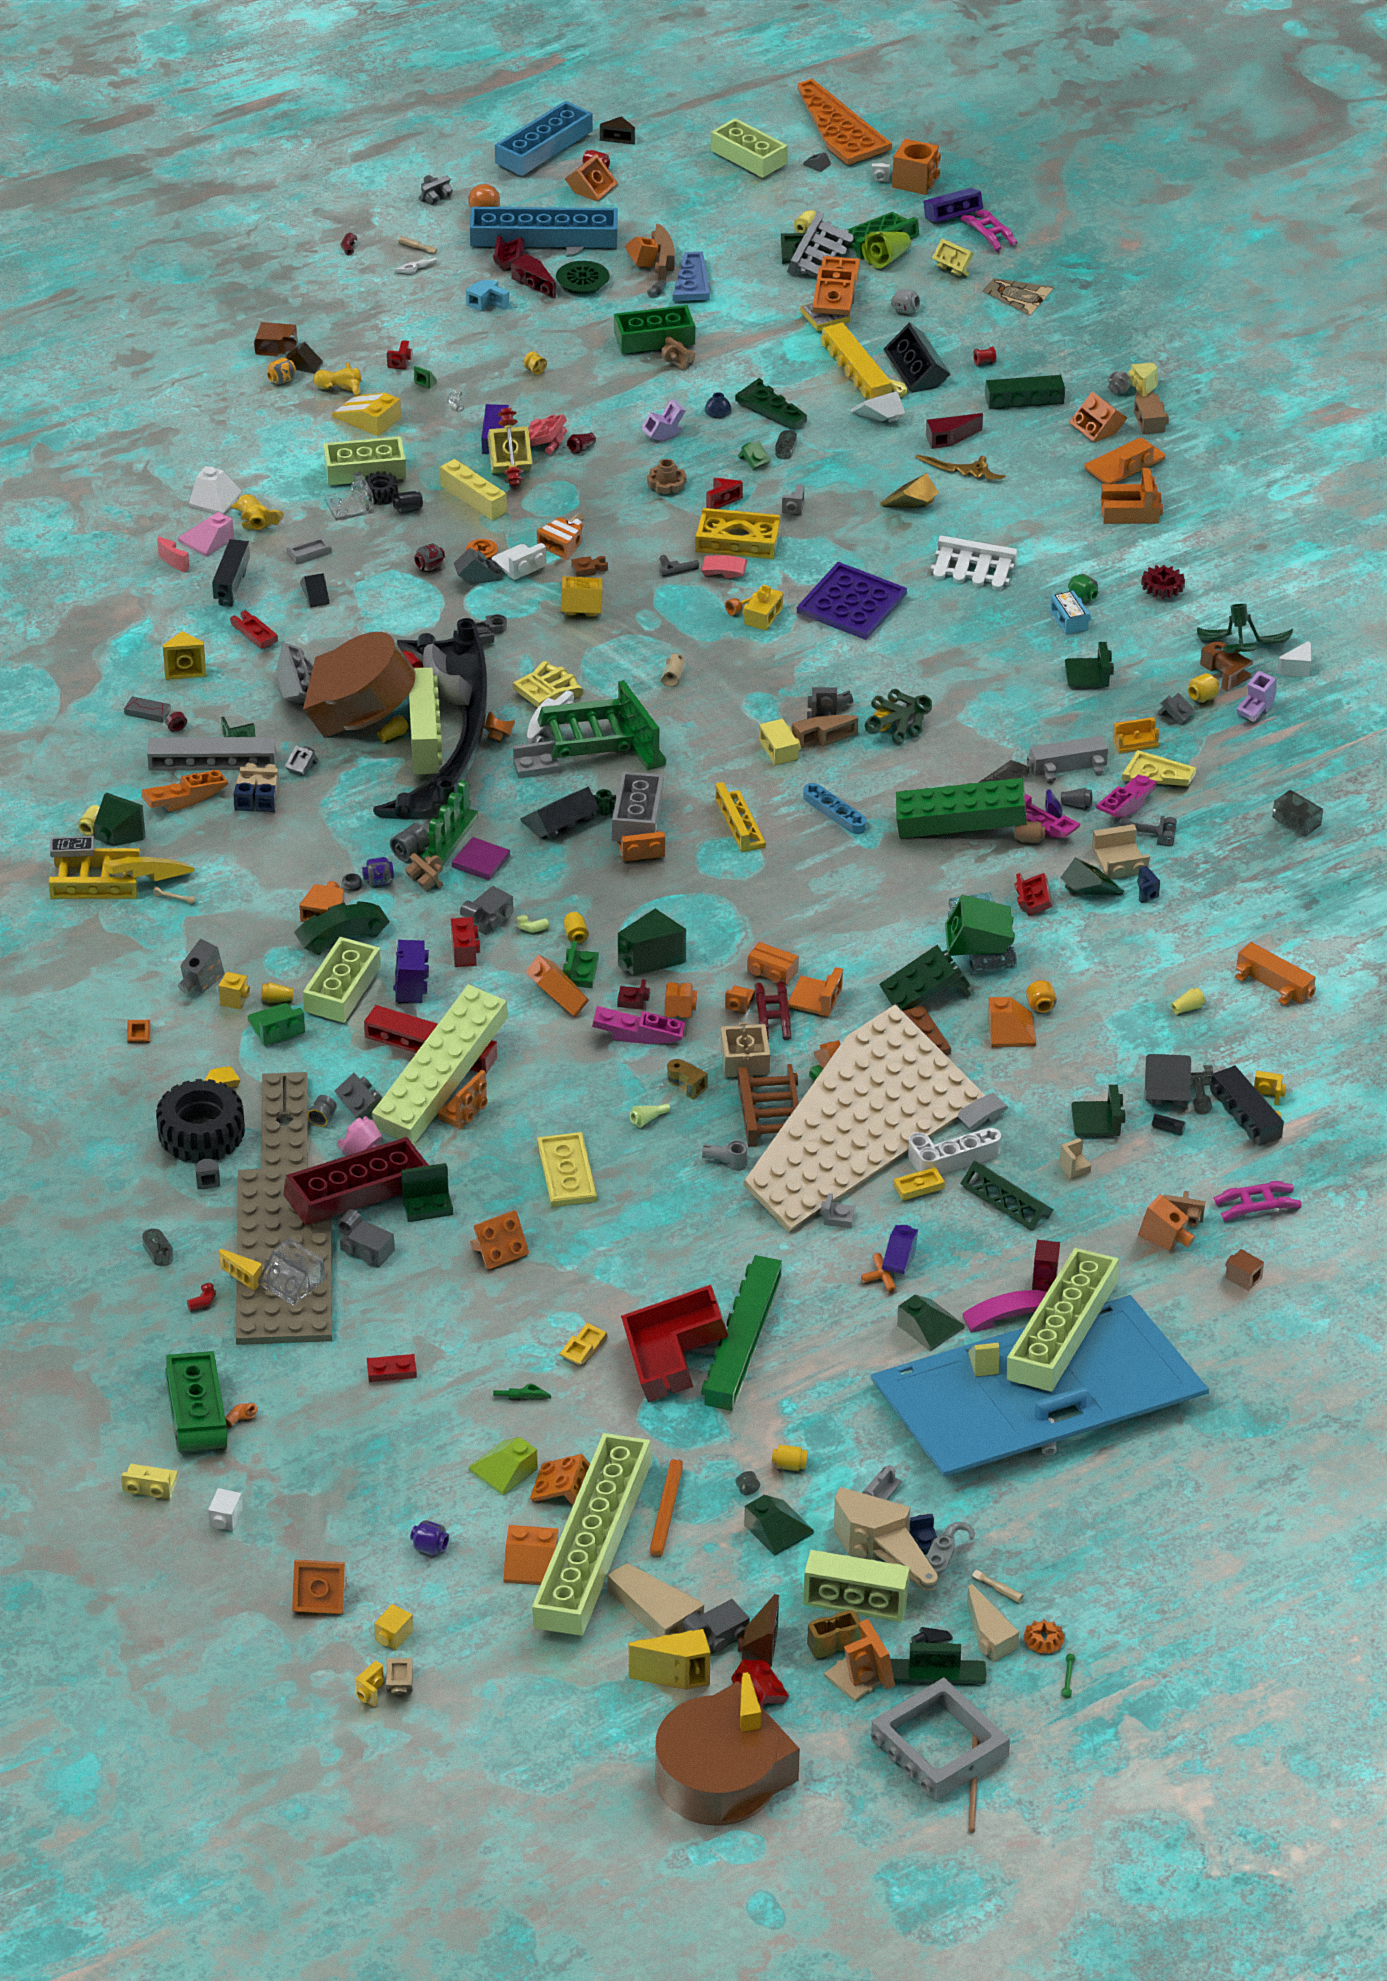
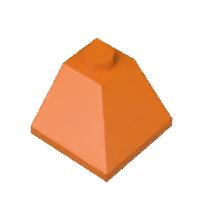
(591, 179)
(1010, 1023)

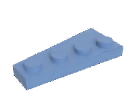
(692, 279)

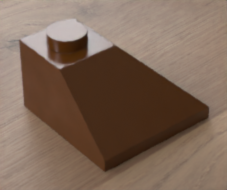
(761, 1633)

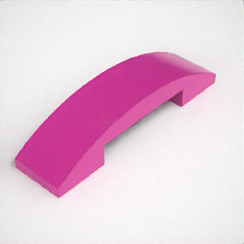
(1053, 826)
(1001, 1307)

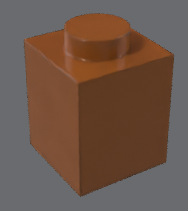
(1244, 1269)

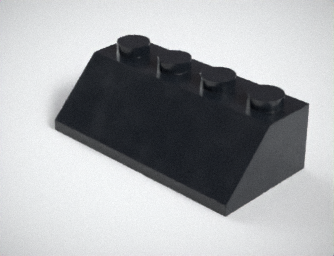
(916, 360)

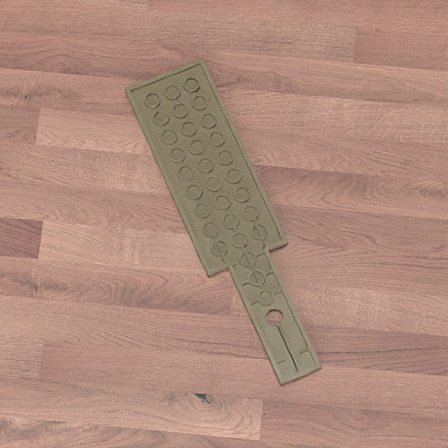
(268, 1220)

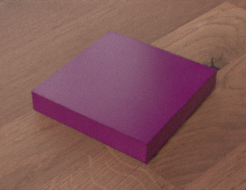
(480, 858)

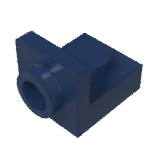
(1148, 885)
(923, 1531)

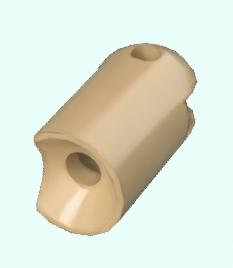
(673, 670)

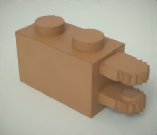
(1150, 413)

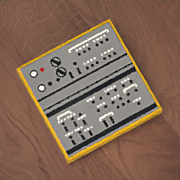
(821, 320)

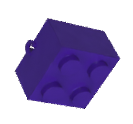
(411, 971)

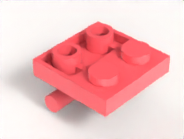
(548, 430)

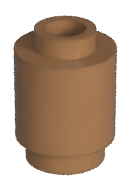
(1030, 833)

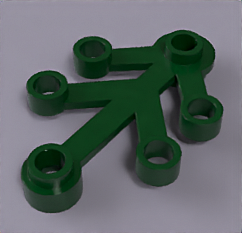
(899, 713)

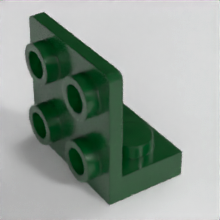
(426, 1192)

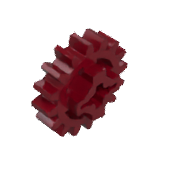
(1163, 581)

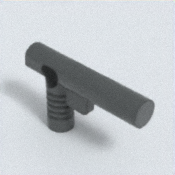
(675, 567)

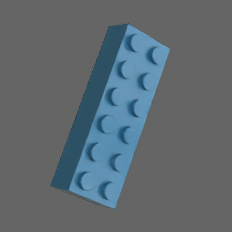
(543, 138)

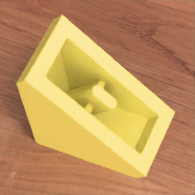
(985, 1359)

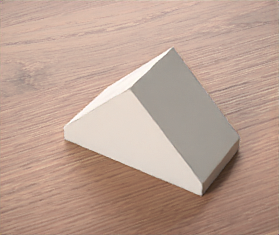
(1296, 662)

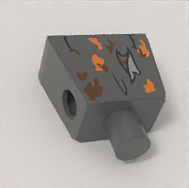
(201, 968)

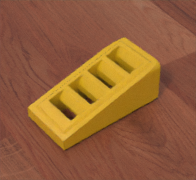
(241, 1268)
(750, 1710)

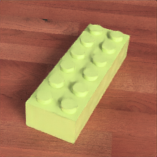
(425, 722)

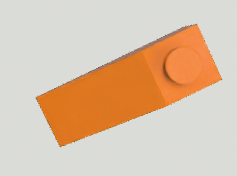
(557, 984)

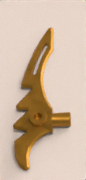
(976, 468)

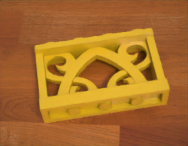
(719, 541)

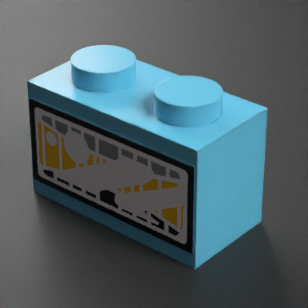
(1069, 612)

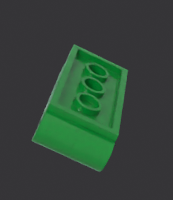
(195, 1401)

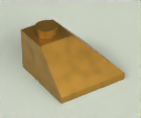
(912, 494)

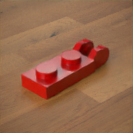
(254, 629)

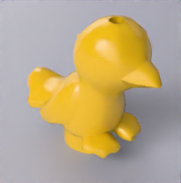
(345, 378)
(255, 513)

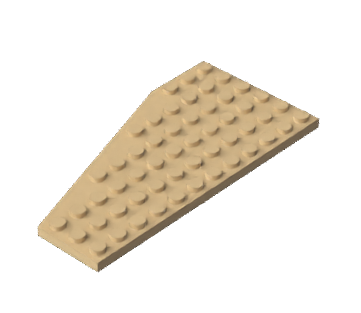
(859, 1117)

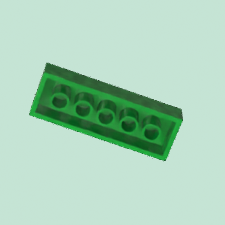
(961, 808)

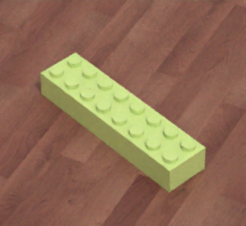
(440, 1064)
(1062, 1319)

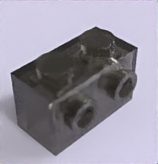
(1297, 813)

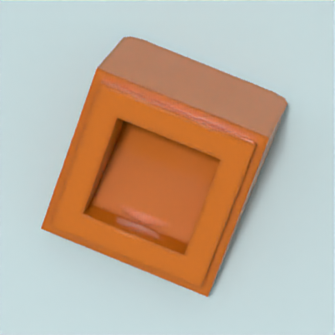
(138, 1030)

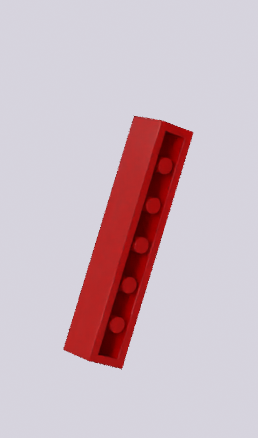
(411, 1032)

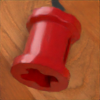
(984, 356)

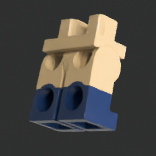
(256, 785)

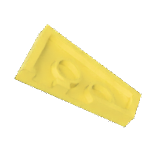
(1159, 769)

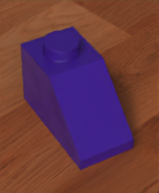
(900, 1249)

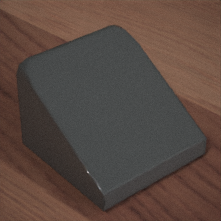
(818, 162)

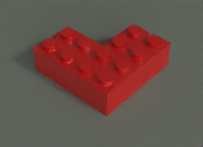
(665, 1331)

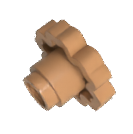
(666, 477)

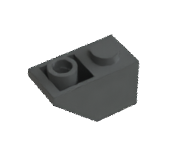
(476, 568)

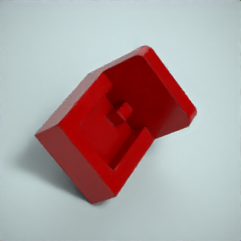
(400, 358)

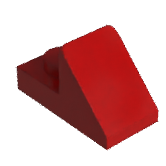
(724, 492)

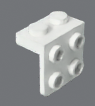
(521, 560)

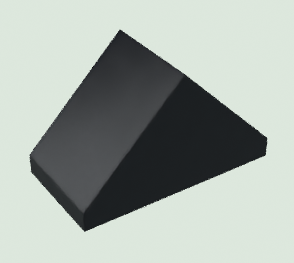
(315, 590)

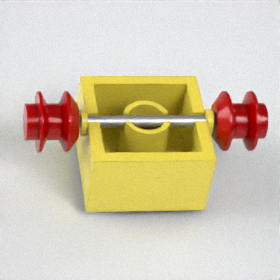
(509, 448)

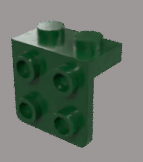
(1090, 671)
(1099, 1117)

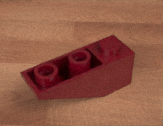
(533, 274)
(951, 430)

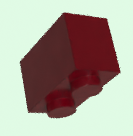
(1045, 1264)

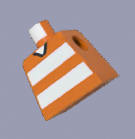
(561, 537)

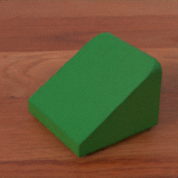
(424, 377)

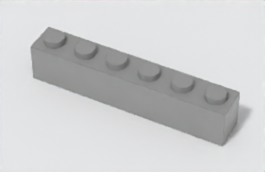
(210, 753)

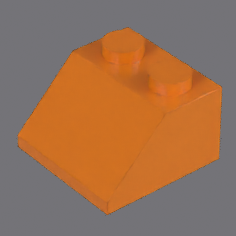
(528, 1553)

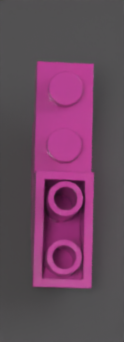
(1129, 799)
(644, 1029)

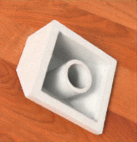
(881, 408)
(214, 491)

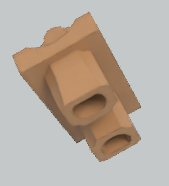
(677, 353)
(428, 869)
(1191, 1207)

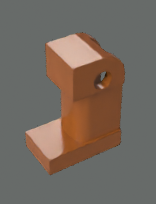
(1229, 663)

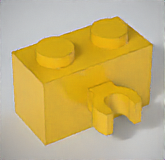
(763, 607)

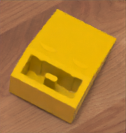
(671, 1660)

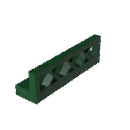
(1013, 1190)

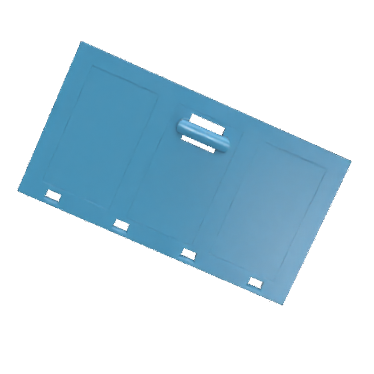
(970, 1420)

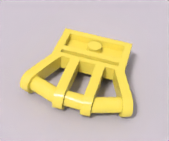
(537, 688)

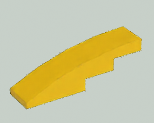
(152, 867)

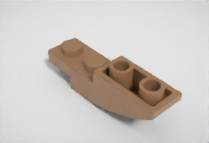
(665, 253)

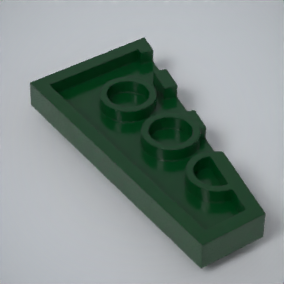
(766, 402)

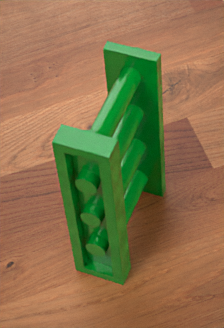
(583, 712)

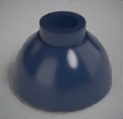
(718, 406)

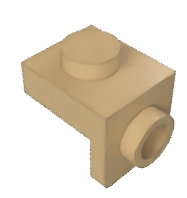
(399, 1675)

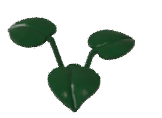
(1239, 617)

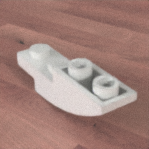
(544, 733)

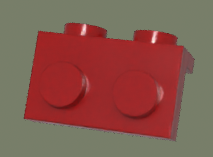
(1033, 893)
(765, 1683)

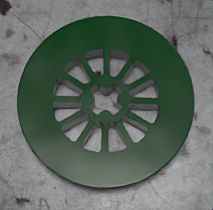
(582, 276)

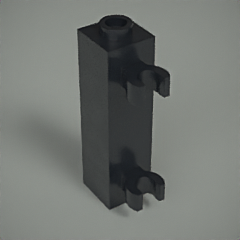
(231, 571)

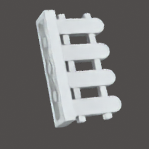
(976, 553)

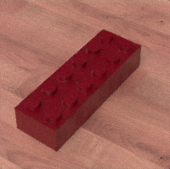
(351, 1181)

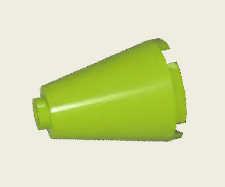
(884, 247)

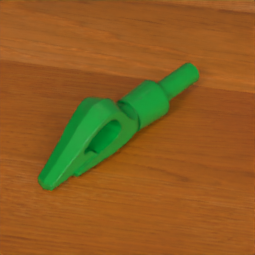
(530, 1392)

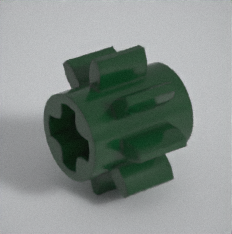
(605, 801)

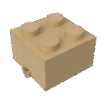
(745, 1049)

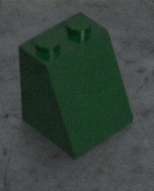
(651, 944)

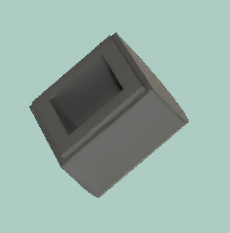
(207, 1174)

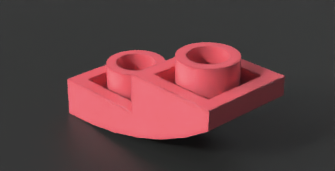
(171, 555)
(727, 565)

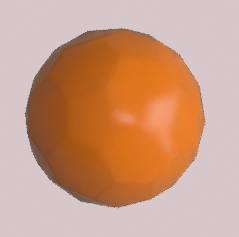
(484, 196)

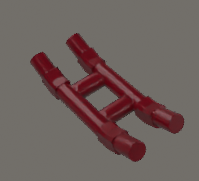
(782, 1014)

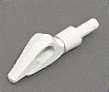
(411, 268)

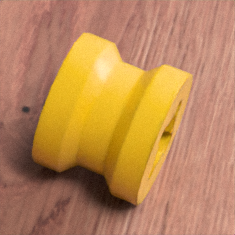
(535, 363)

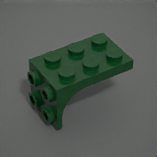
(923, 978)

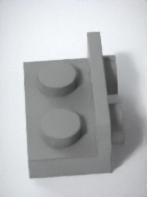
(534, 759)

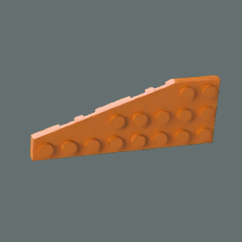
(840, 127)

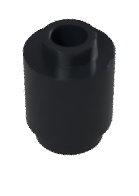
(407, 501)

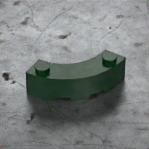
(341, 921)

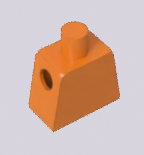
(319, 899)
(1165, 1224)

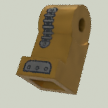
(687, 1076)

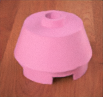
(360, 1136)

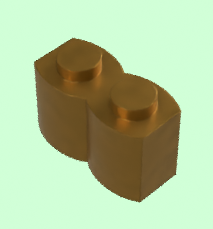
(832, 1634)

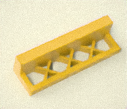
(735, 821)

